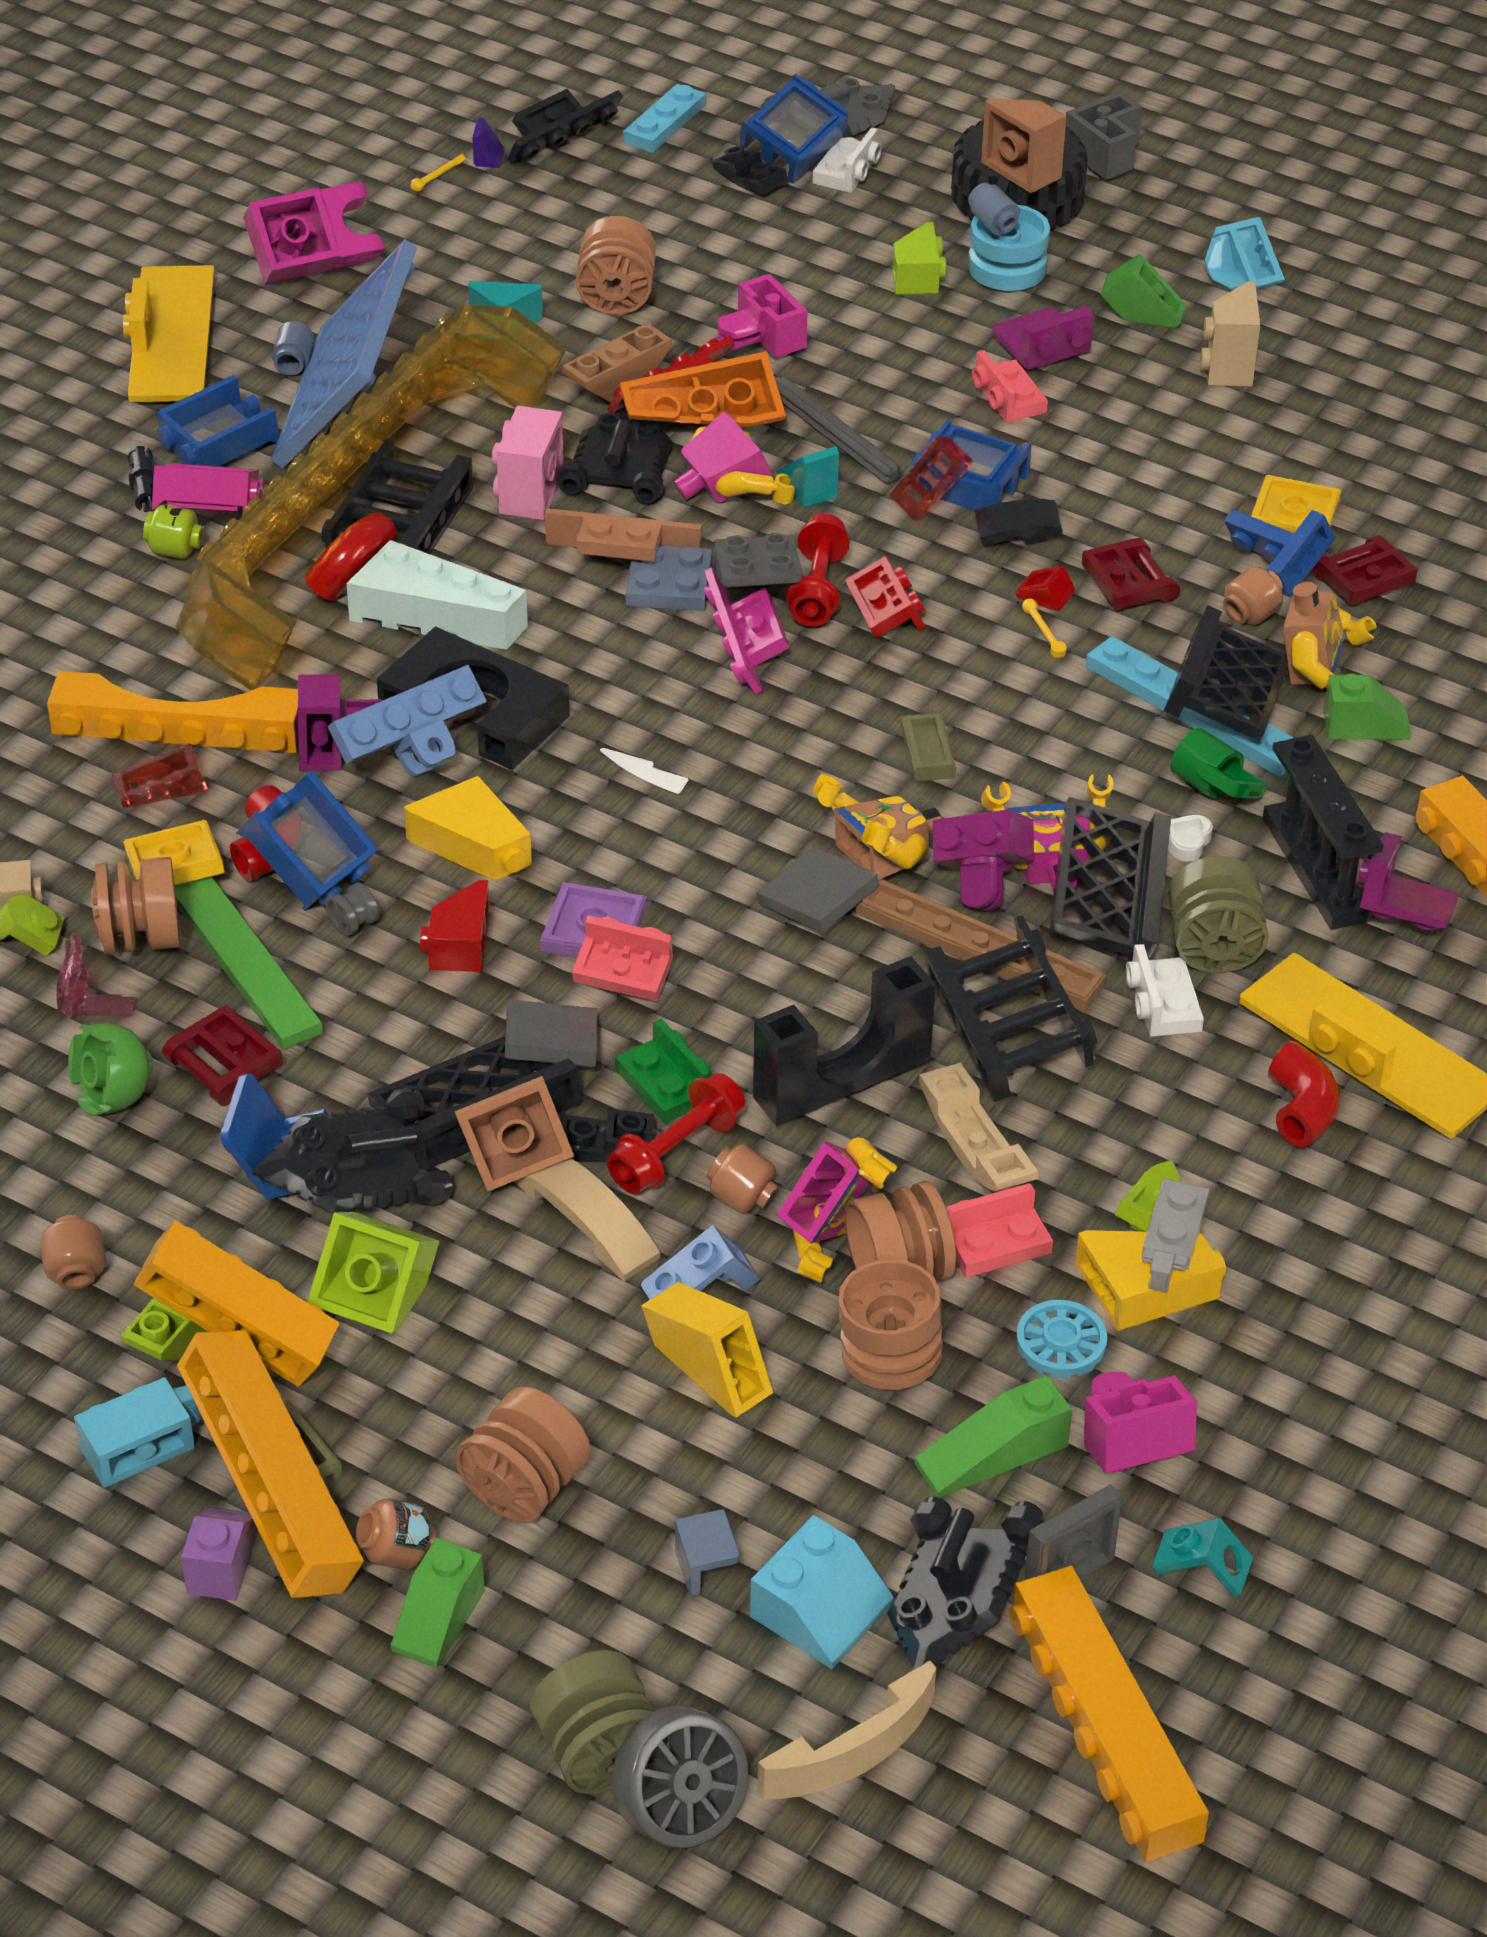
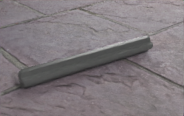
(838, 431)

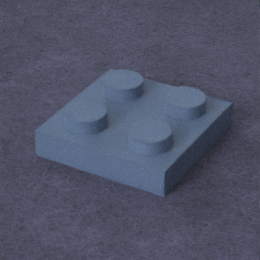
(671, 581)

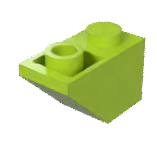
(918, 261)
(160, 1332)

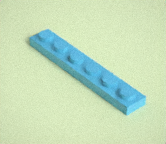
(1154, 682)

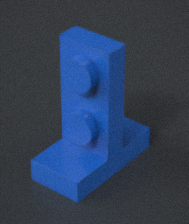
(1290, 553)

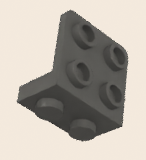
(757, 560)

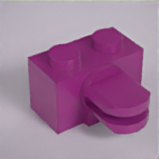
(317, 708)
(982, 850)

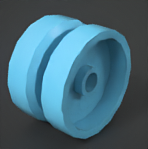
(1013, 258)

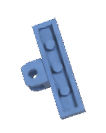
(411, 721)

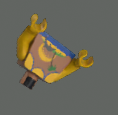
(1316, 634)
(877, 833)

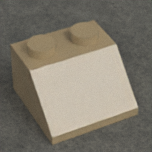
(1232, 338)

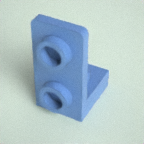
(702, 1262)

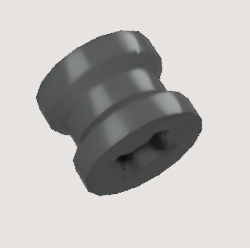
(352, 909)

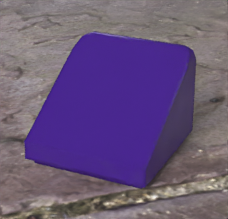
(486, 146)

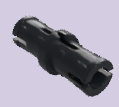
(141, 476)

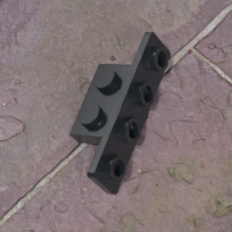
(556, 119)

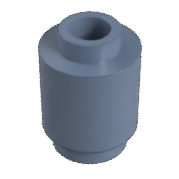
(994, 208)
(292, 348)

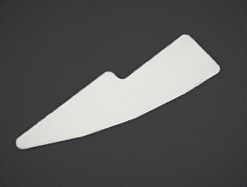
(645, 771)

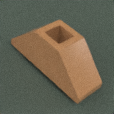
(619, 361)

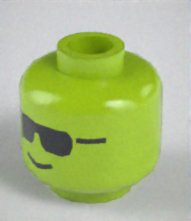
(172, 531)

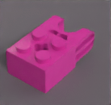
(317, 224)

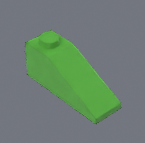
(998, 1438)

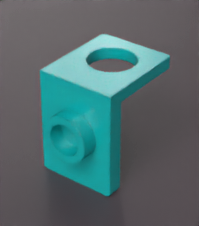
(1204, 1545)

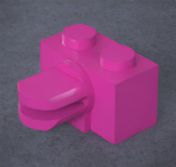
(767, 317)
(1138, 1420)

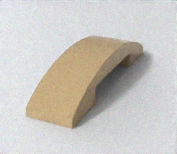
(971, 1132)
(597, 1212)
(802, 1771)

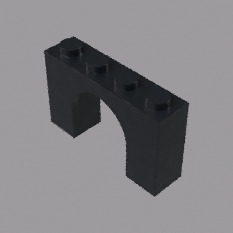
(530, 703)
(893, 1039)

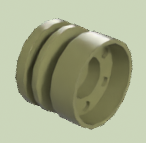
(1218, 914)
(587, 1713)

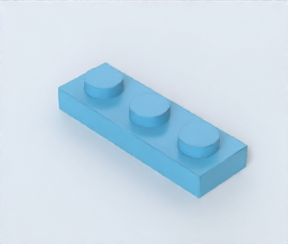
(664, 118)

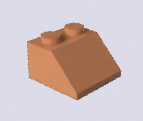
(1024, 141)
(514, 1133)

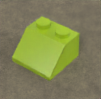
(371, 1270)

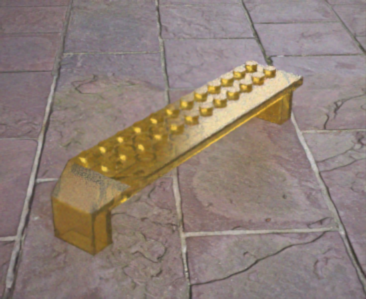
(466, 350)

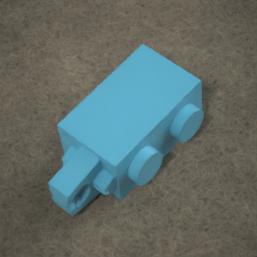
(137, 1430)

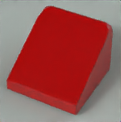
(1048, 587)

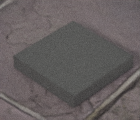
(817, 889)
(551, 1033)
(1076, 1537)

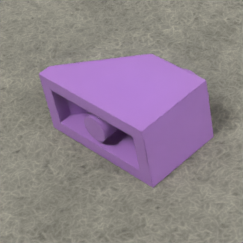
(218, 1553)

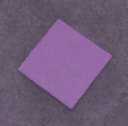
(565, 926)

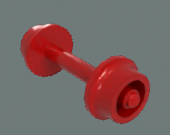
(814, 597)
(637, 1163)

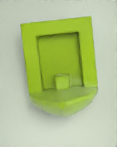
(31, 923)
(1140, 1201)

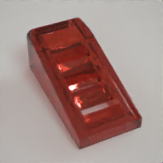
(951, 473)
(175, 776)

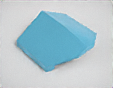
(1242, 254)

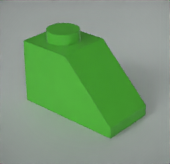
(1142, 294)
(1363, 710)
(438, 1602)

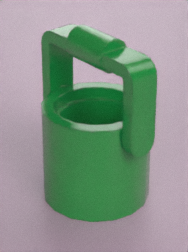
(1214, 767)

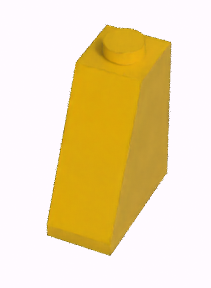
(470, 829)
(1120, 1278)
(710, 1345)

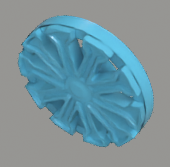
(1061, 1338)

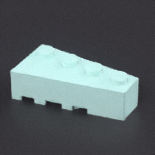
(429, 592)

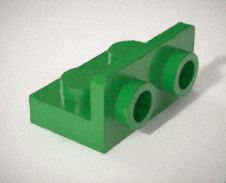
(663, 1072)

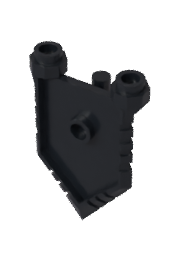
(619, 454)
(357, 1158)
(957, 1578)

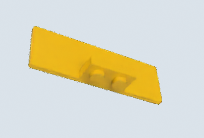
(168, 331)
(1370, 1044)

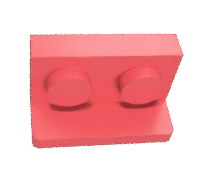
(1008, 388)
(998, 1230)

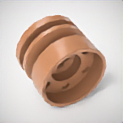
(616, 265)
(136, 905)
(907, 1229)
(890, 1324)
(523, 1454)

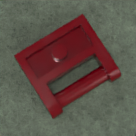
(1366, 570)
(1121, 580)
(229, 1042)

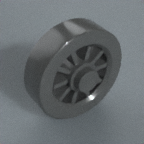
(680, 1777)

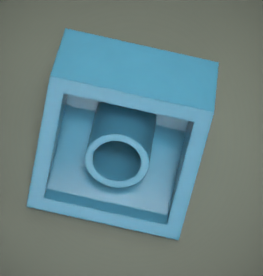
(819, 1592)

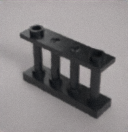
(436, 506)
(1321, 831)
(981, 1036)

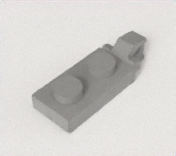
(1173, 1230)

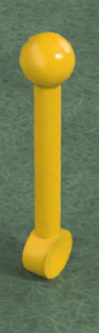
(418, 184)
(1058, 648)

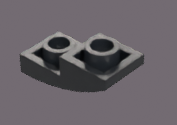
(748, 171)
(1030, 518)
(596, 1138)

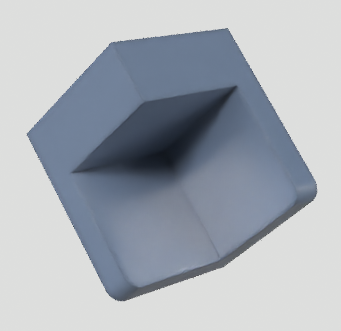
(702, 1545)

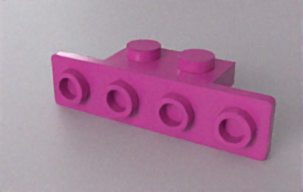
(750, 629)

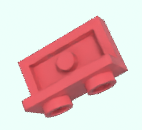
(623, 958)

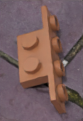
(617, 535)

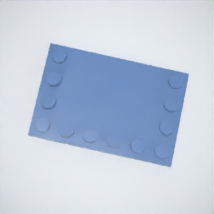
(344, 355)

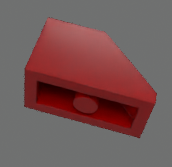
(458, 930)

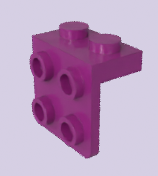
(1046, 335)
(1398, 897)

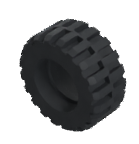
(1055, 201)

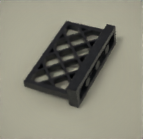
(1201, 666)
(1146, 879)
(439, 1130)

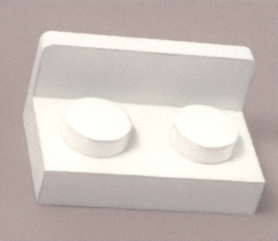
(848, 162)
(1163, 994)

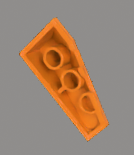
(703, 392)

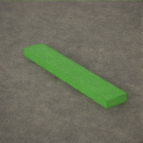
(247, 962)

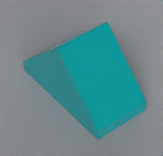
(522, 297)
(814, 476)

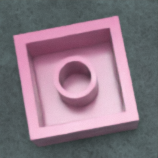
(528, 462)

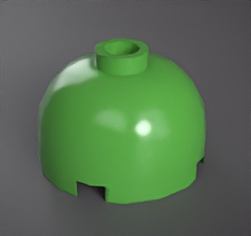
(109, 1067)

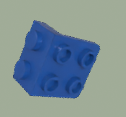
(254, 1129)

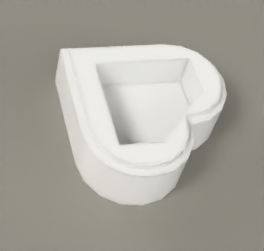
(1189, 836)

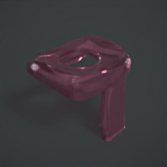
(74, 983)

